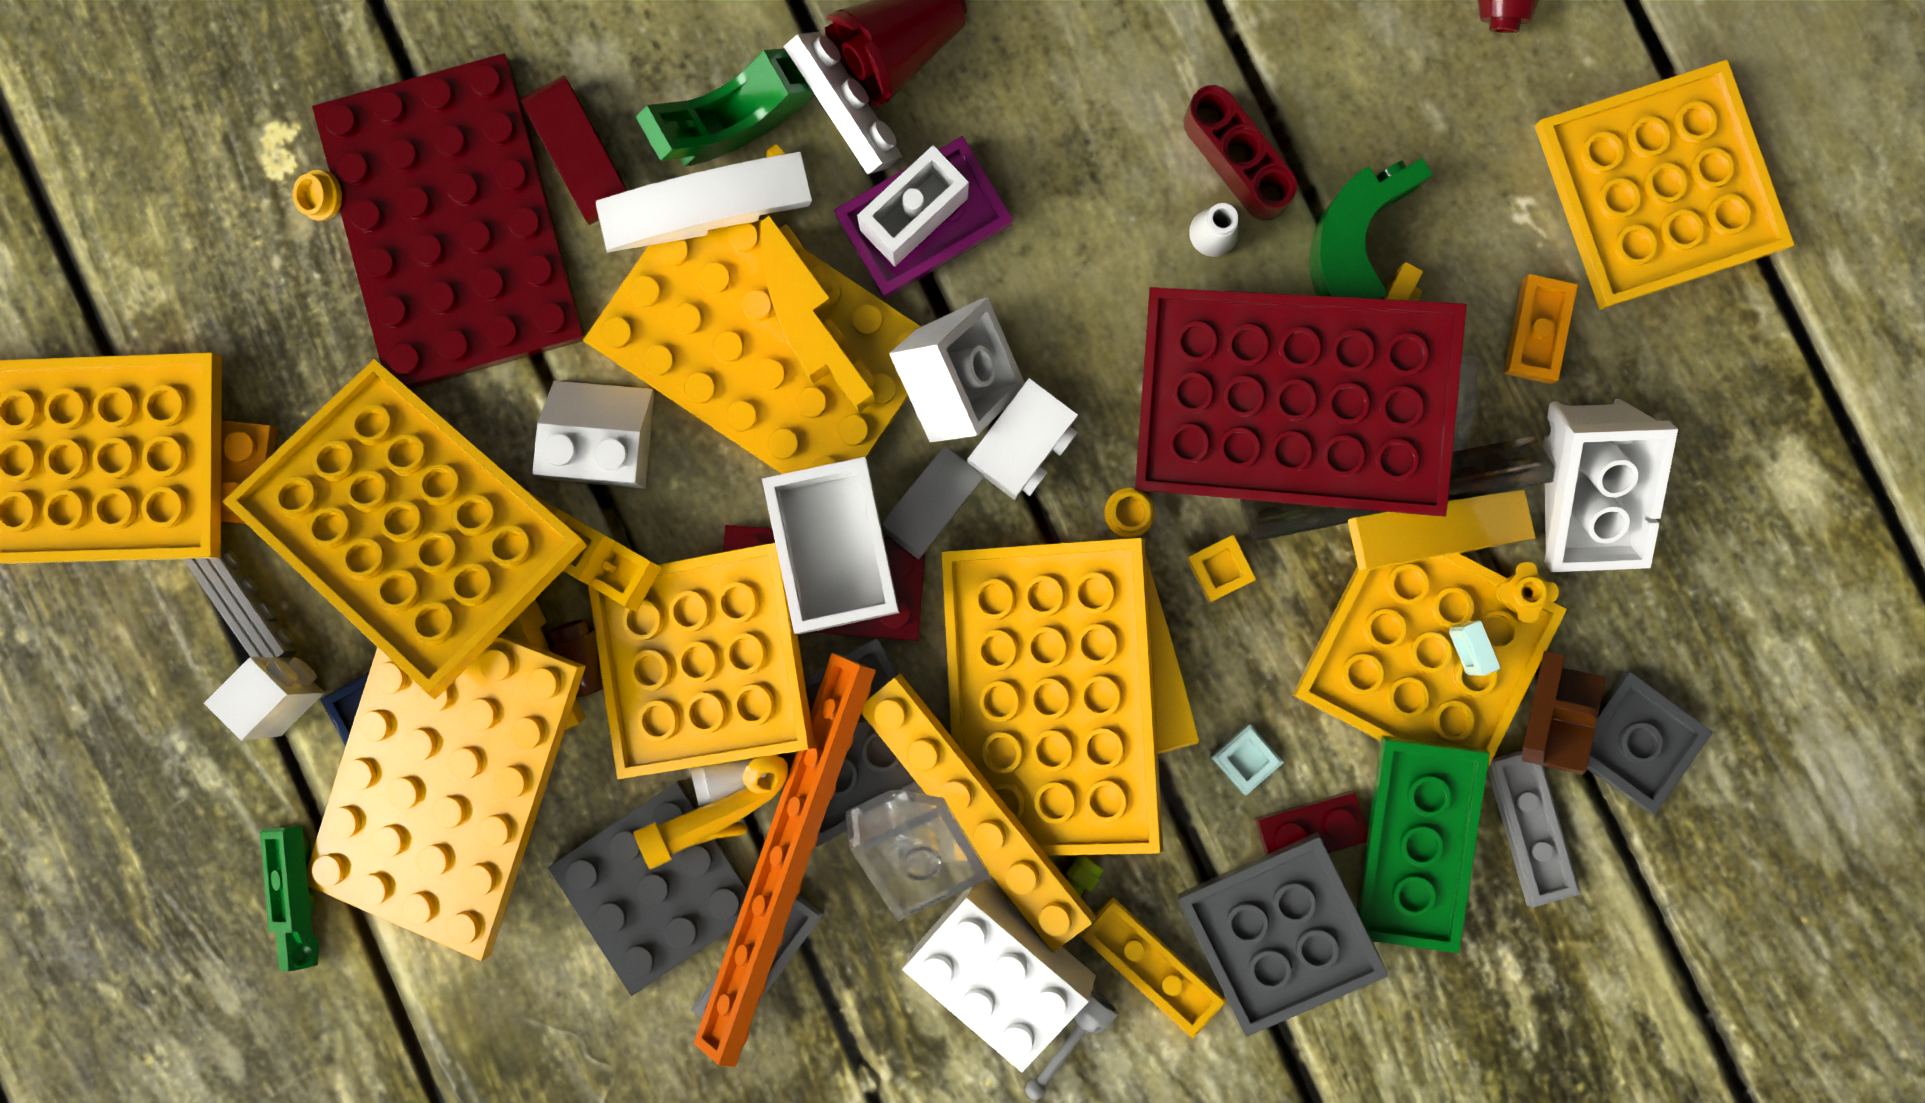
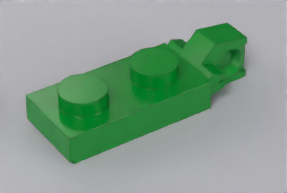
(288, 896)

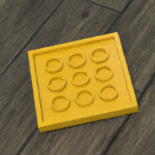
(1663, 184)
(703, 666)
(1394, 666)

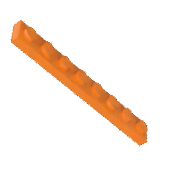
(783, 862)

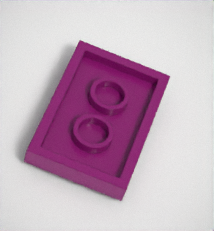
(967, 227)

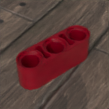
(1238, 129)
(573, 145)

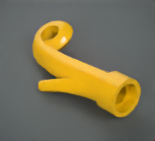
(717, 818)

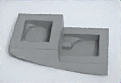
(931, 502)

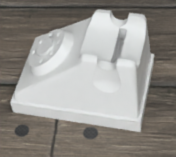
(1605, 486)

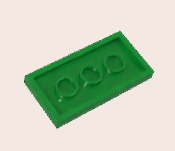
(1421, 842)

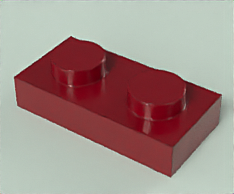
(1335, 817)

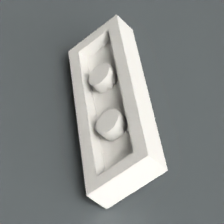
(844, 101)

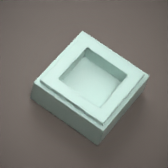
(1474, 648)
(1246, 759)

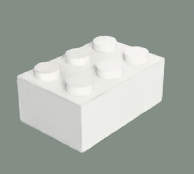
(830, 545)
(999, 975)

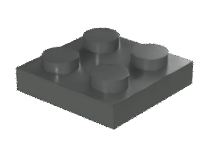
(1643, 742)

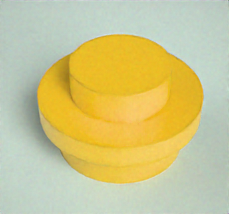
(318, 195)
(1129, 512)

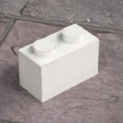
(913, 205)
(1023, 439)
(265, 696)

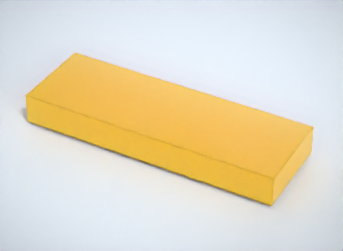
(1152, 967)

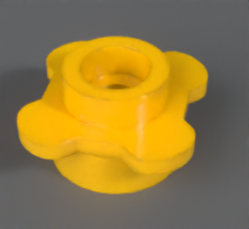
(1512, 592)

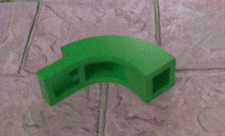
(730, 116)
(1338, 245)

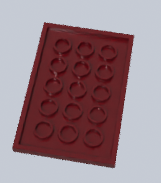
(449, 222)
(1300, 399)

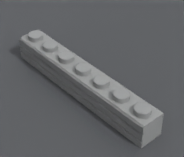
(241, 606)

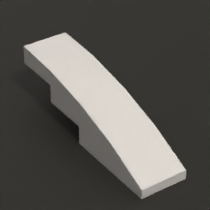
(703, 201)

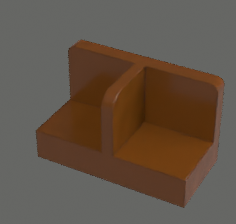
(1562, 716)

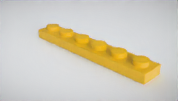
(993, 829)

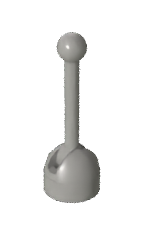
(1092, 1018)

